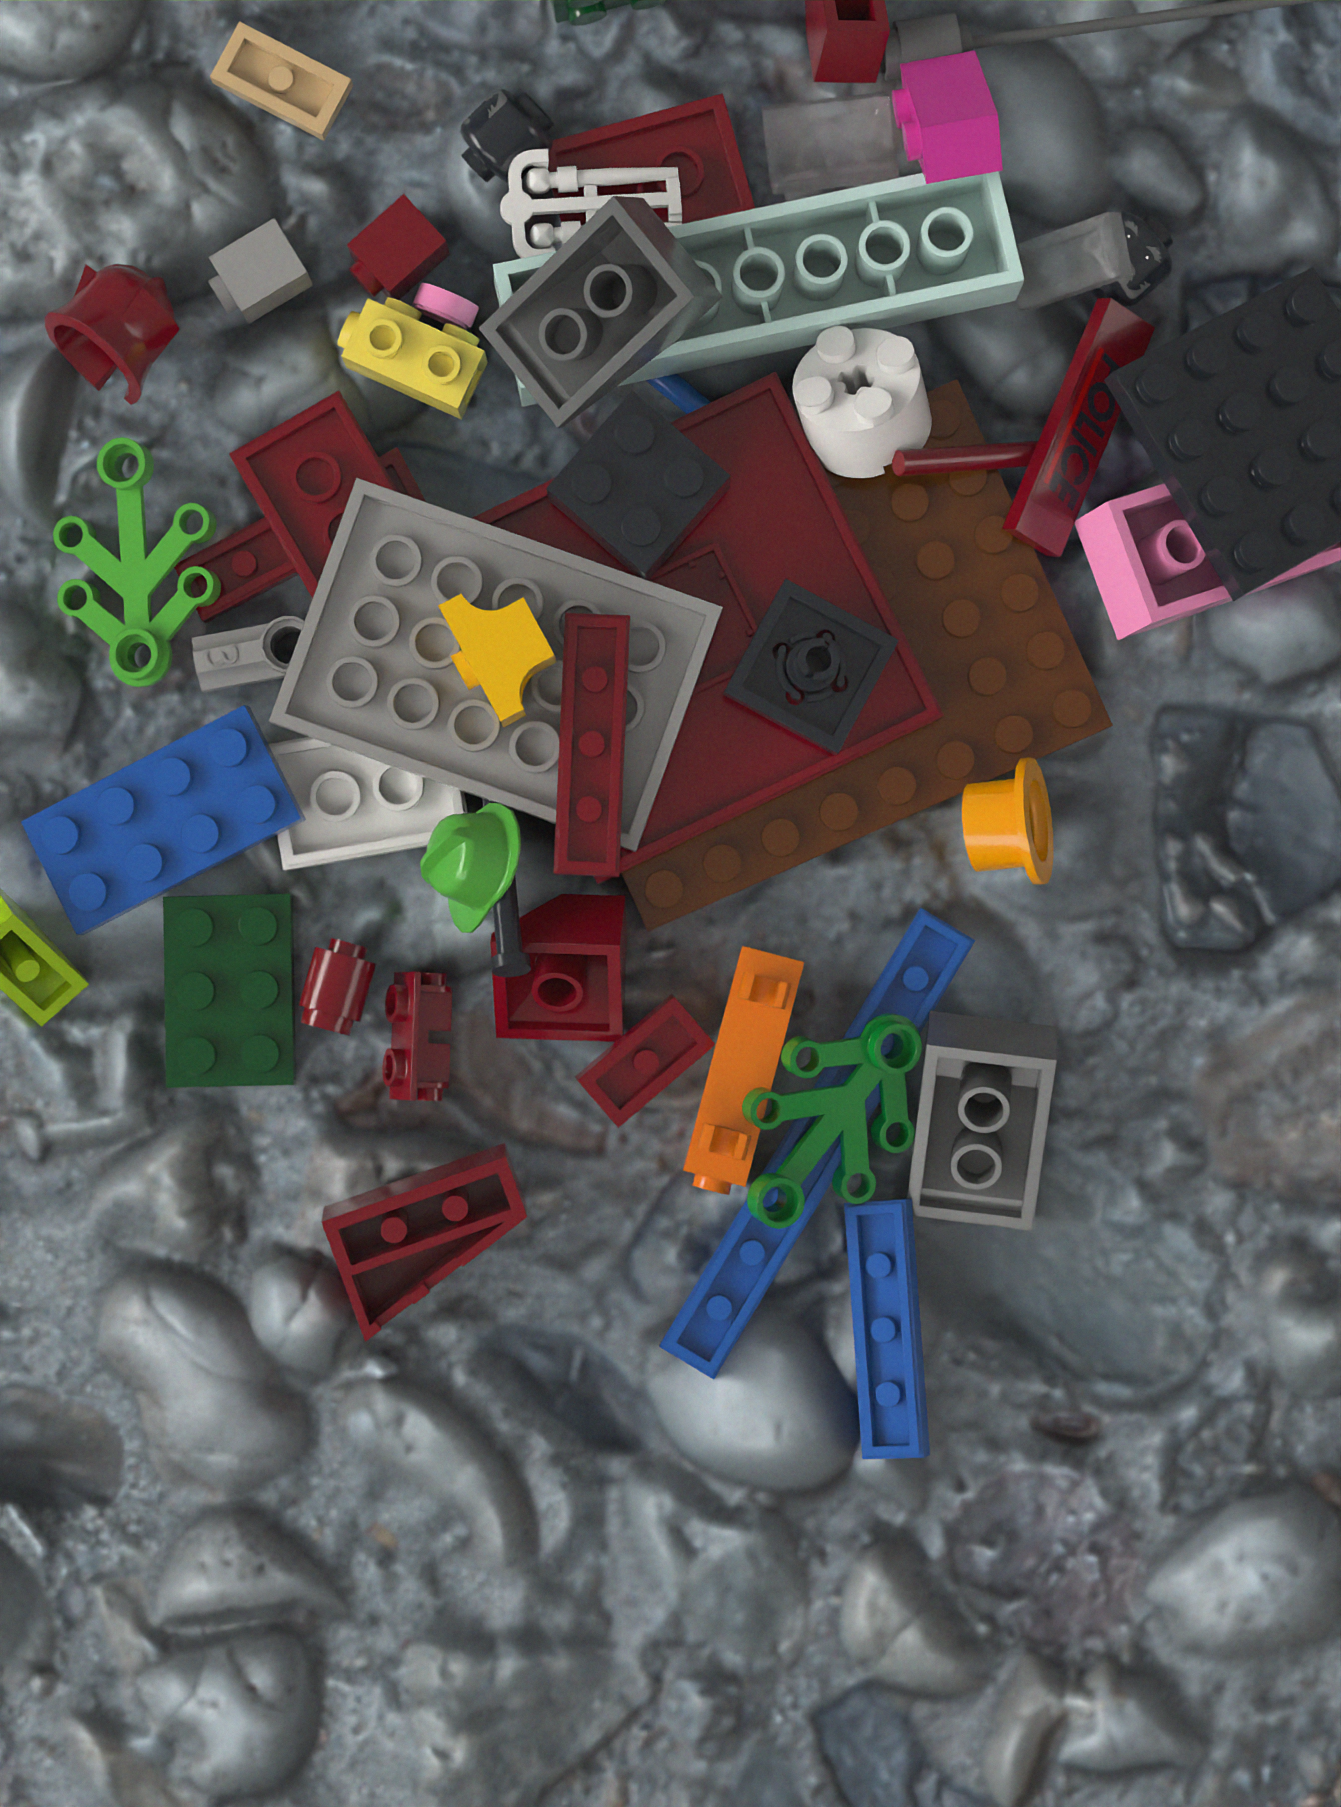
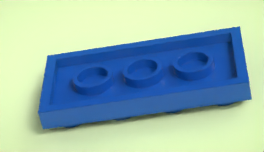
(163, 820)

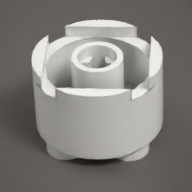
(861, 399)

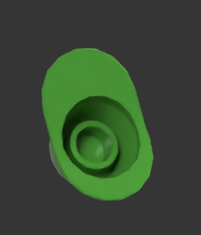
(473, 861)

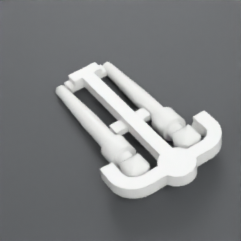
(518, 206)

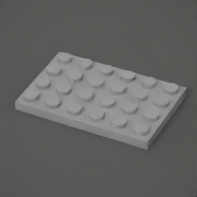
(381, 676)

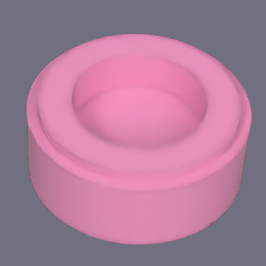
(445, 306)

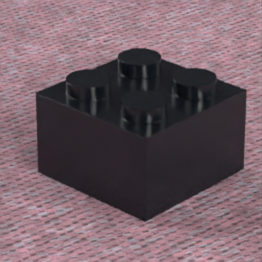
(638, 486)

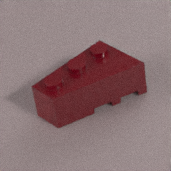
(419, 1231)

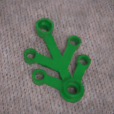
(839, 1111)

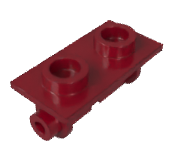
(412, 1062)

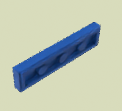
(887, 1329)

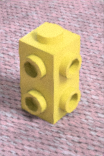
(412, 356)

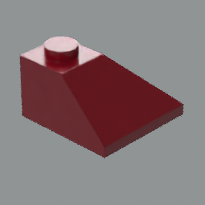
(574, 975)

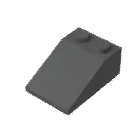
(600, 308)
(982, 1120)

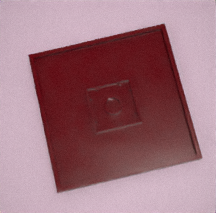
(767, 527)

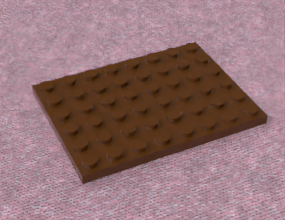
(988, 649)

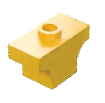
(498, 651)

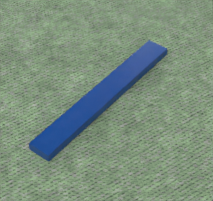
(752, 1250)

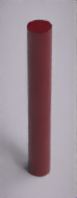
(963, 458)

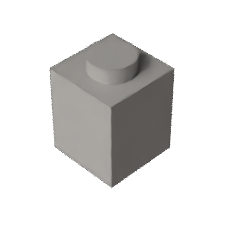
(258, 272)

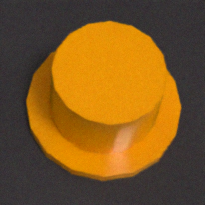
(1010, 823)

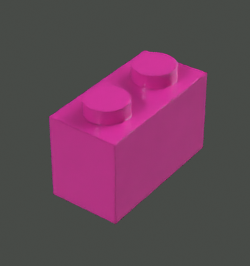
(948, 117)

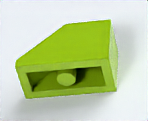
(32, 966)

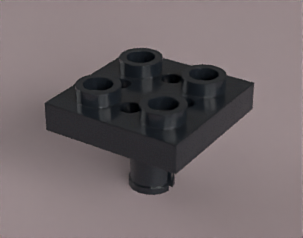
(854, 654)

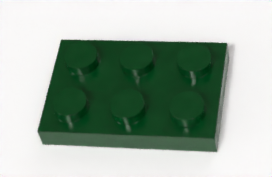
(229, 990)

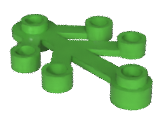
(136, 573)

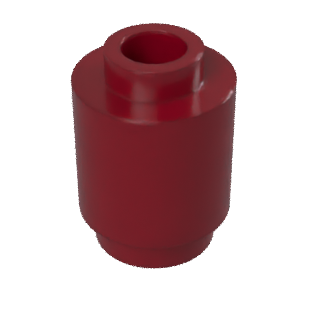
(336, 986)

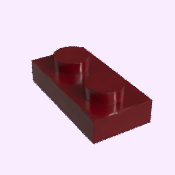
(645, 1060)

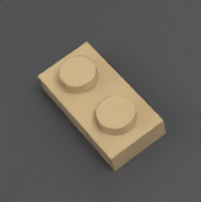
(281, 81)

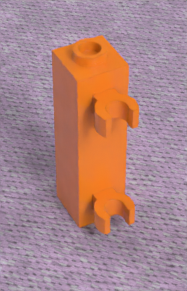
(742, 1061)

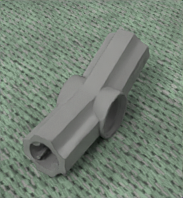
(242, 655)

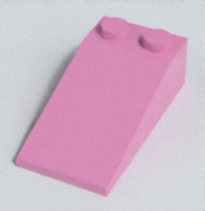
(1154, 565)

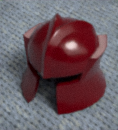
(114, 322)

